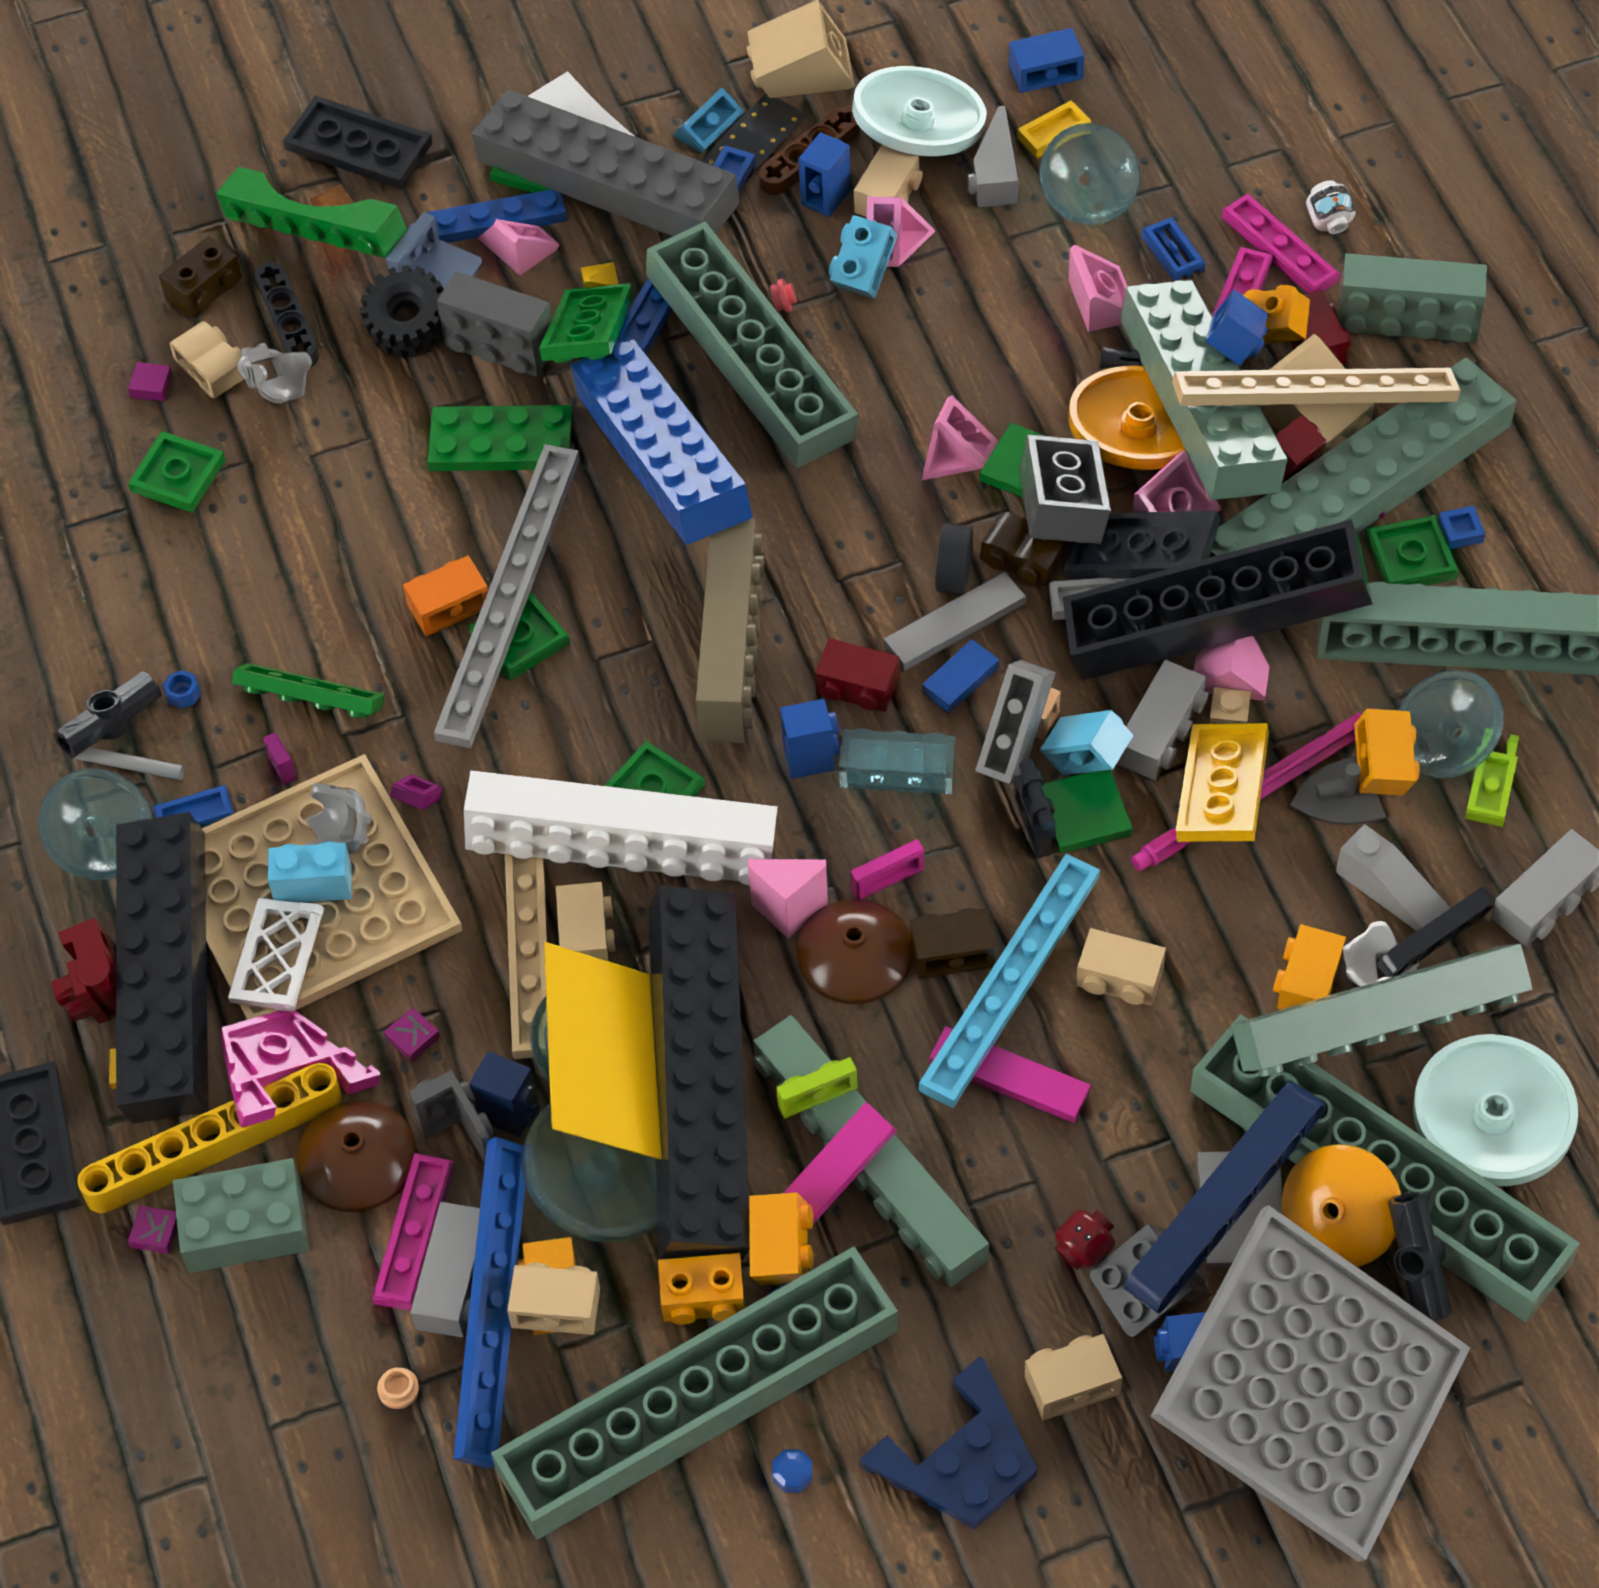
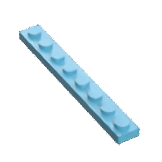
(1008, 981)

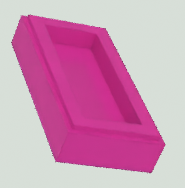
(887, 869)

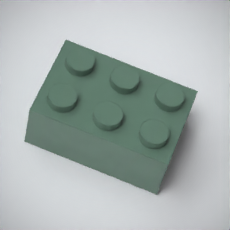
(240, 1215)

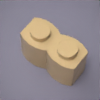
(208, 358)

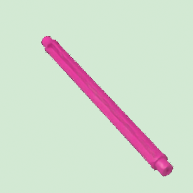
(1273, 779)

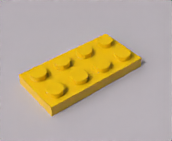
(1222, 782)

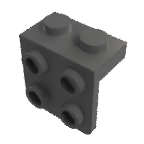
(445, 1102)
(1114, 1270)

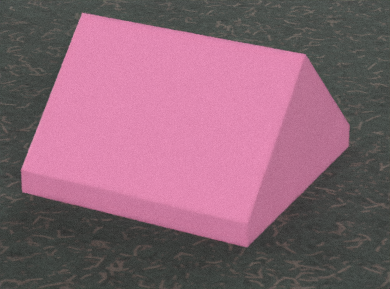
(1097, 288)
(1174, 489)
(788, 890)

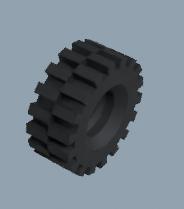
(389, 297)

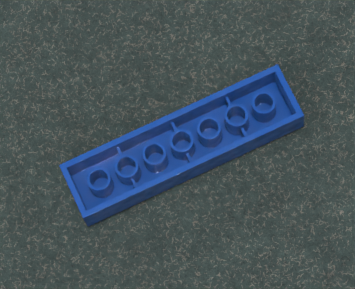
(662, 442)

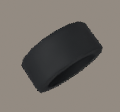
(954, 558)

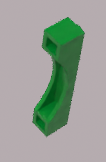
(361, 226)

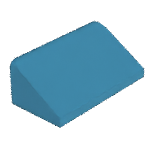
(709, 121)

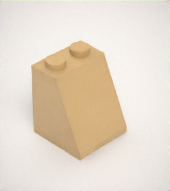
(800, 54)
(1334, 421)

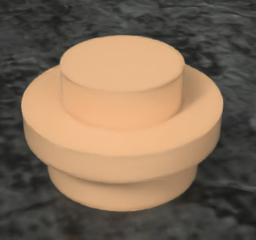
(398, 1388)

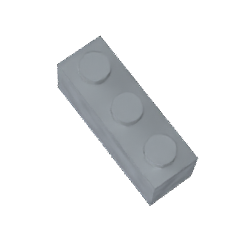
(1163, 719)
(1015, 720)
(1548, 889)
(447, 1272)

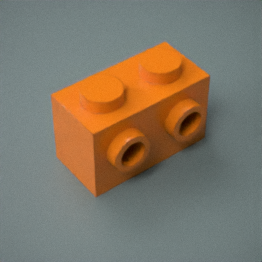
(446, 595)

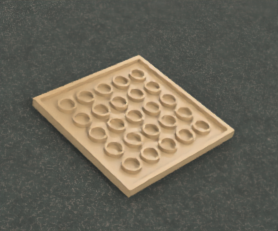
(393, 902)

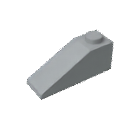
(994, 167)
(1389, 878)

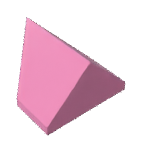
(904, 220)
(518, 244)
(957, 442)
(1234, 666)

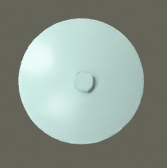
(919, 111)
(1497, 1107)

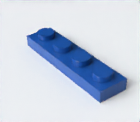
(474, 219)

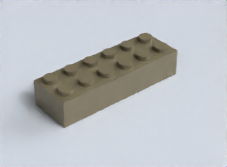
(730, 634)

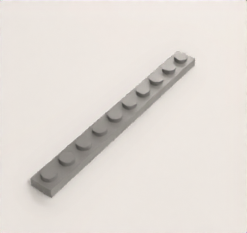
(506, 597)

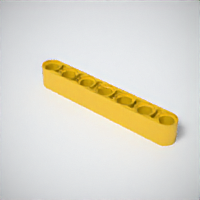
(200, 1154)

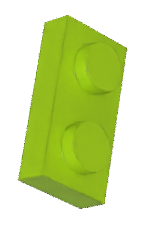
(807, 1091)

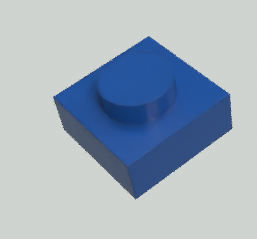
(1461, 527)

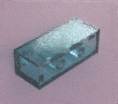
(897, 761)

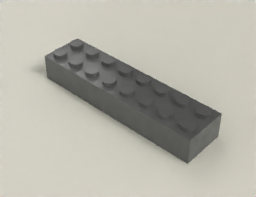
(604, 166)

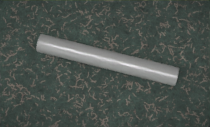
(132, 763)

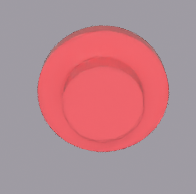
(783, 295)

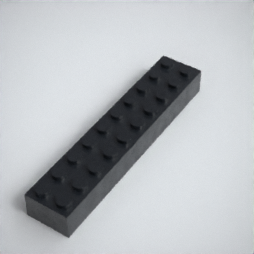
(698, 1074)

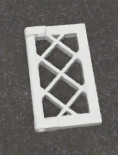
(264, 995)

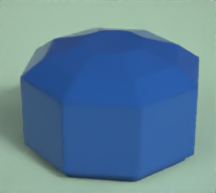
(181, 689)
(792, 1470)

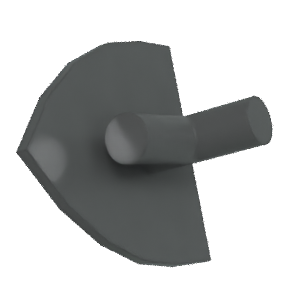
(1335, 796)

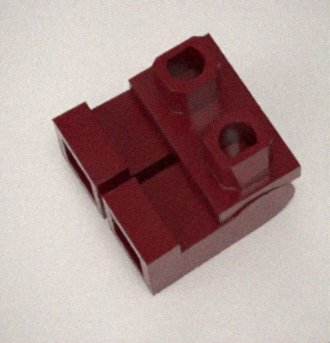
(92, 973)

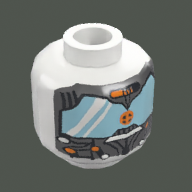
(1330, 207)

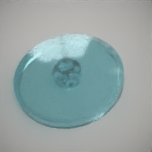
(588, 1184)

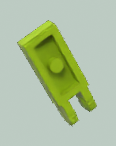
(1493, 786)

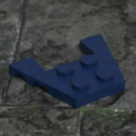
(972, 1469)

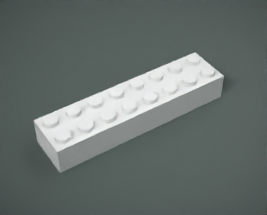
(616, 827)

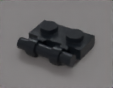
(1035, 808)

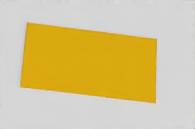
(601, 1051)

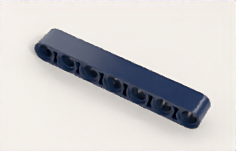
(1224, 1197)

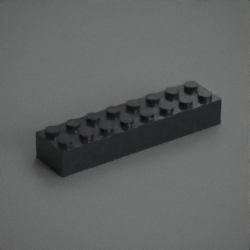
(1217, 600)
(161, 968)

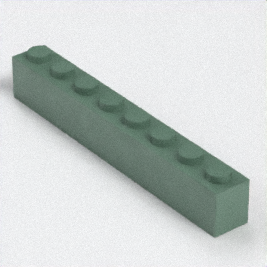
(1380, 1008)
(893, 1177)

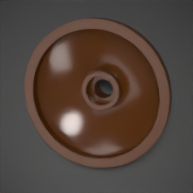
(860, 968)
(357, 1175)

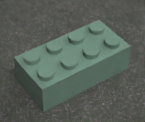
(1412, 297)

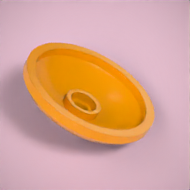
(1360, 1190)

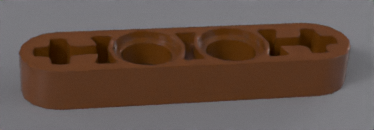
(790, 173)

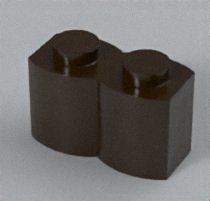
(1012, 550)

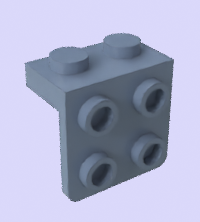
(424, 249)

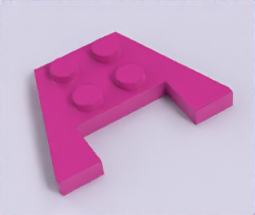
(275, 1047)

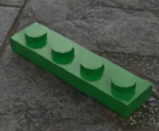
(294, 687)

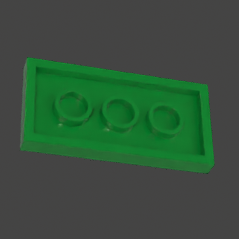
(586, 323)
(496, 436)

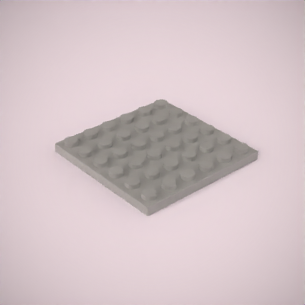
(1311, 1383)

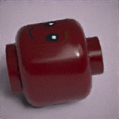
(1085, 1239)

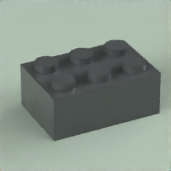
(494, 323)
(1064, 489)

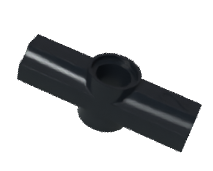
(107, 714)
(1415, 1238)

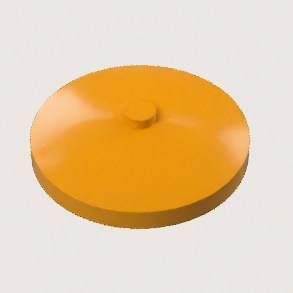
(1125, 418)

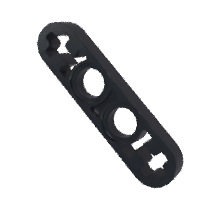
(289, 314)
(1437, 933)

